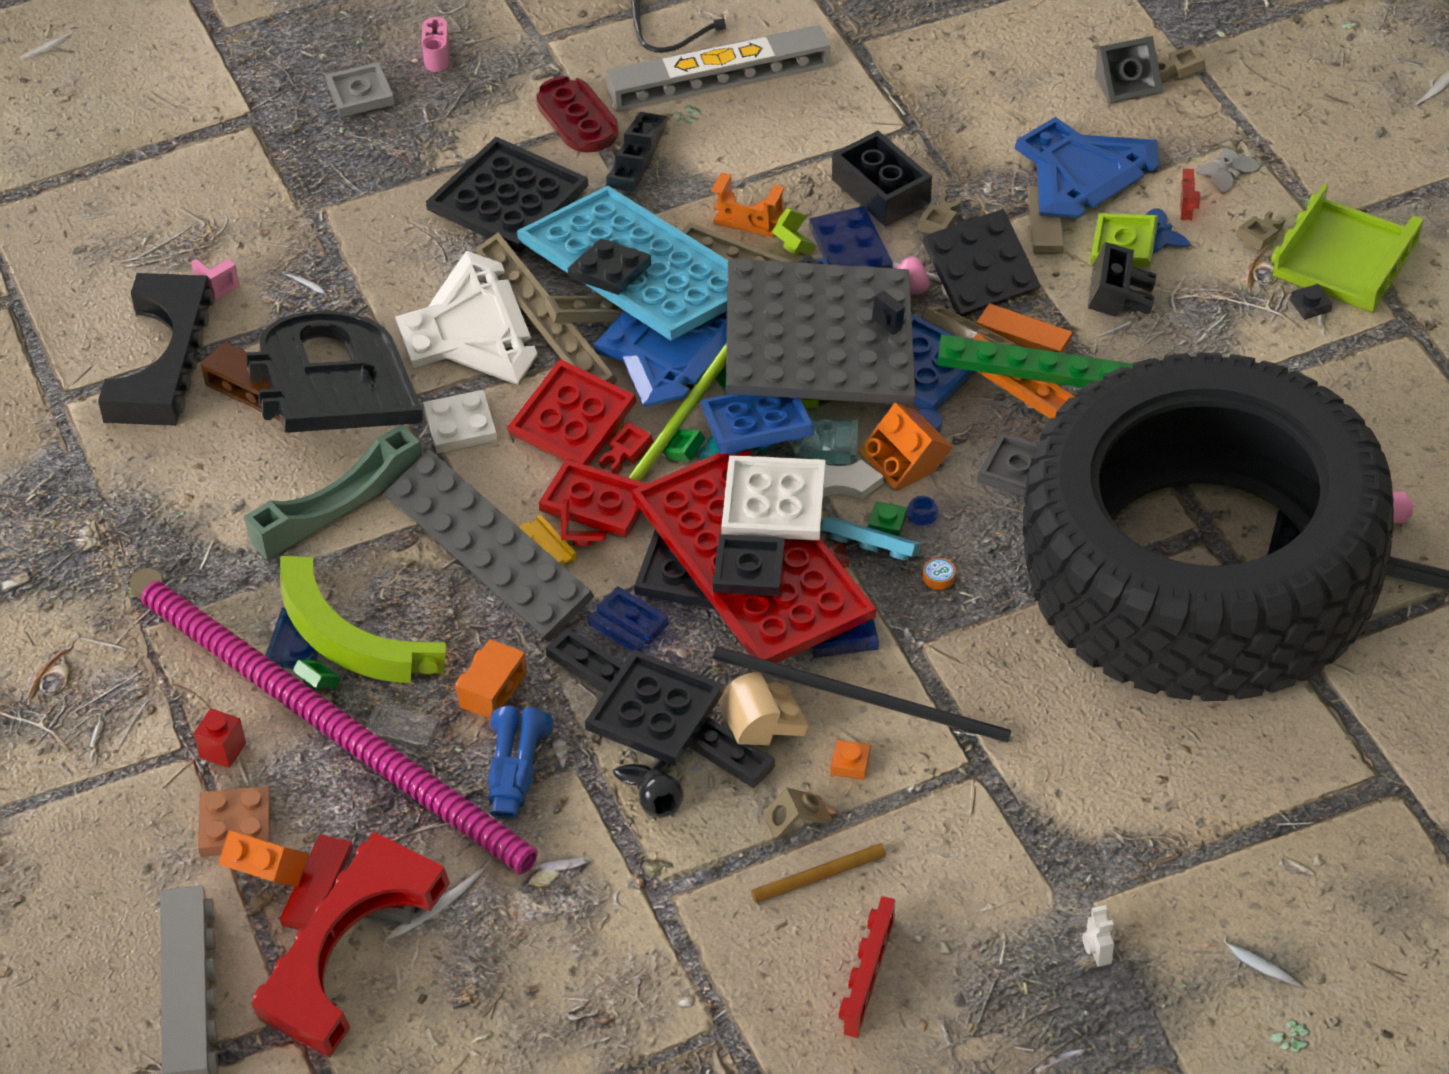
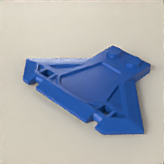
(1083, 166)
(659, 365)

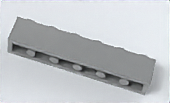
(185, 982)

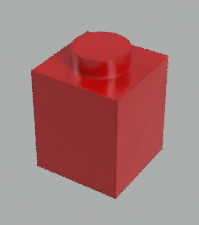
(219, 738)

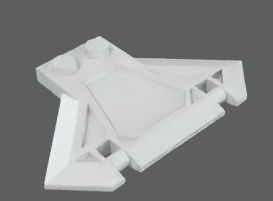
(471, 323)

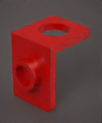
(580, 538)

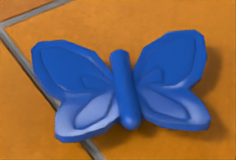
(1164, 235)

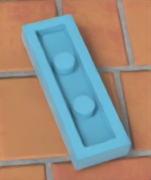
(871, 538)

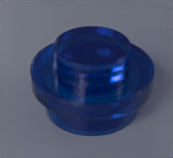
(922, 510)

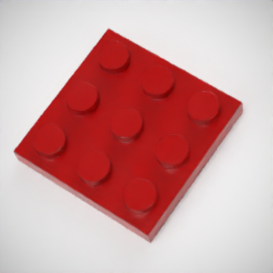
(571, 414)

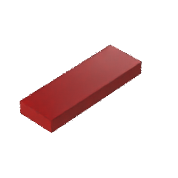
(317, 880)

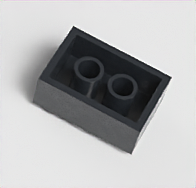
(881, 178)

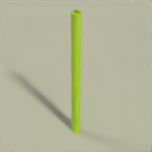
(679, 416)

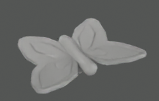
(1227, 165)

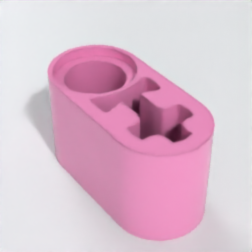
(435, 44)

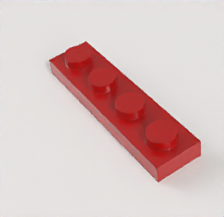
(863, 978)

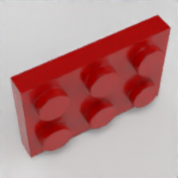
(595, 498)

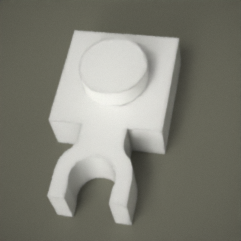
(1098, 938)

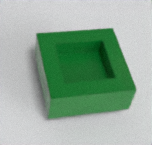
(684, 445)
(888, 518)
(316, 674)

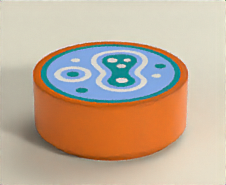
(939, 573)

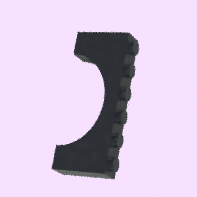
(158, 391)

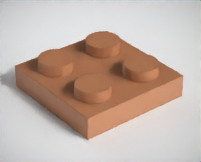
(233, 810)

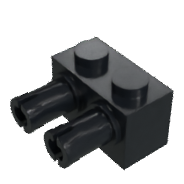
(1111, 282)

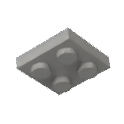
(359, 89)

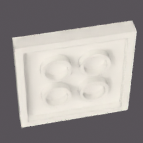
(774, 497)

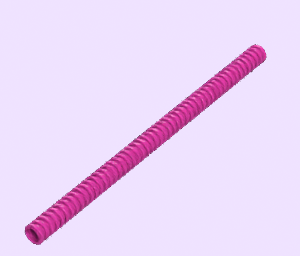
(341, 728)

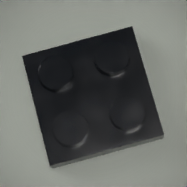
(609, 266)
(749, 565)

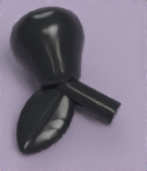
(659, 793)

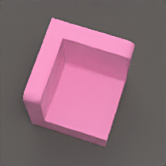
(221, 277)

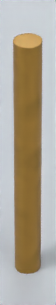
(817, 873)

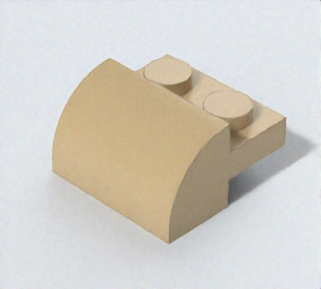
(761, 710)

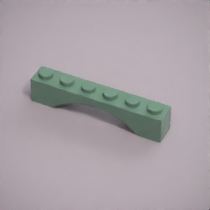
(284, 523)

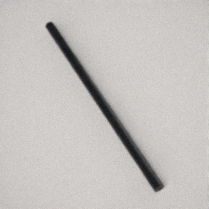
(862, 694)

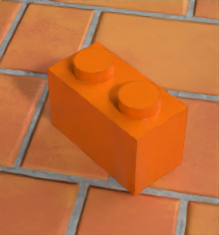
(491, 678)
(263, 859)

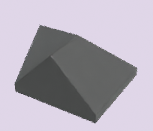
(1128, 69)

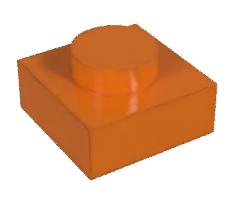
(850, 759)

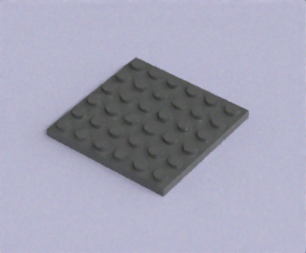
(813, 332)

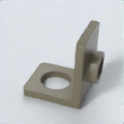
(797, 805)

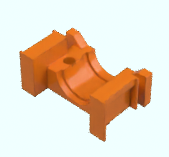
(756, 218)

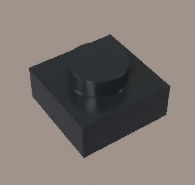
(1311, 301)
(888, 312)

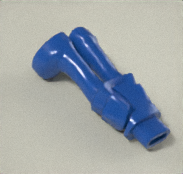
(509, 775)

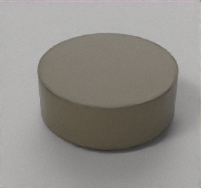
(142, 579)

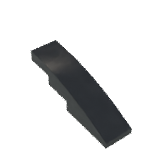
(637, 151)

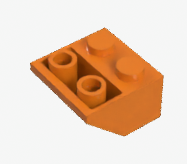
(904, 447)

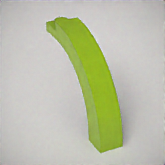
(342, 641)

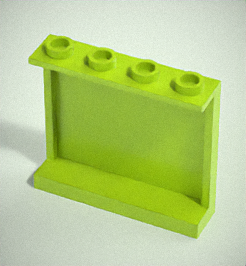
(1345, 251)

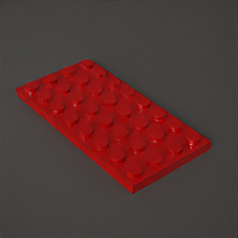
(815, 589)

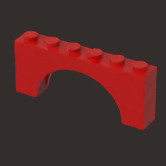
(376, 879)

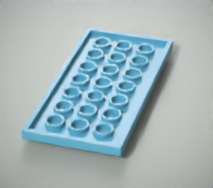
(671, 296)

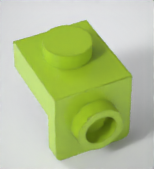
(787, 230)

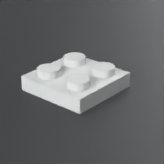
(460, 421)

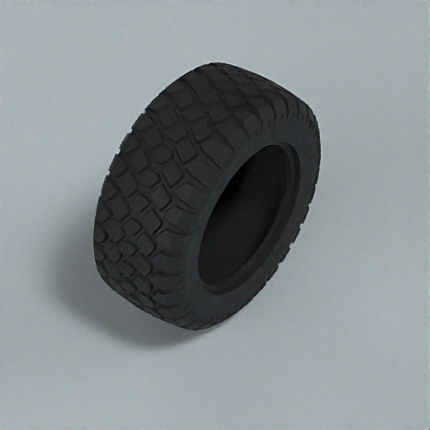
(1206, 624)

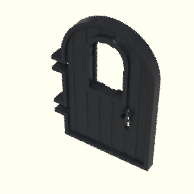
(332, 392)

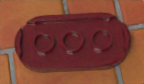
(577, 114)

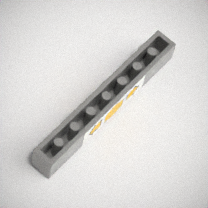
(718, 68)

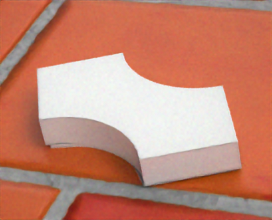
(852, 480)

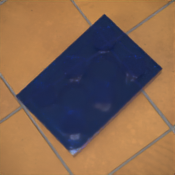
(850, 239)

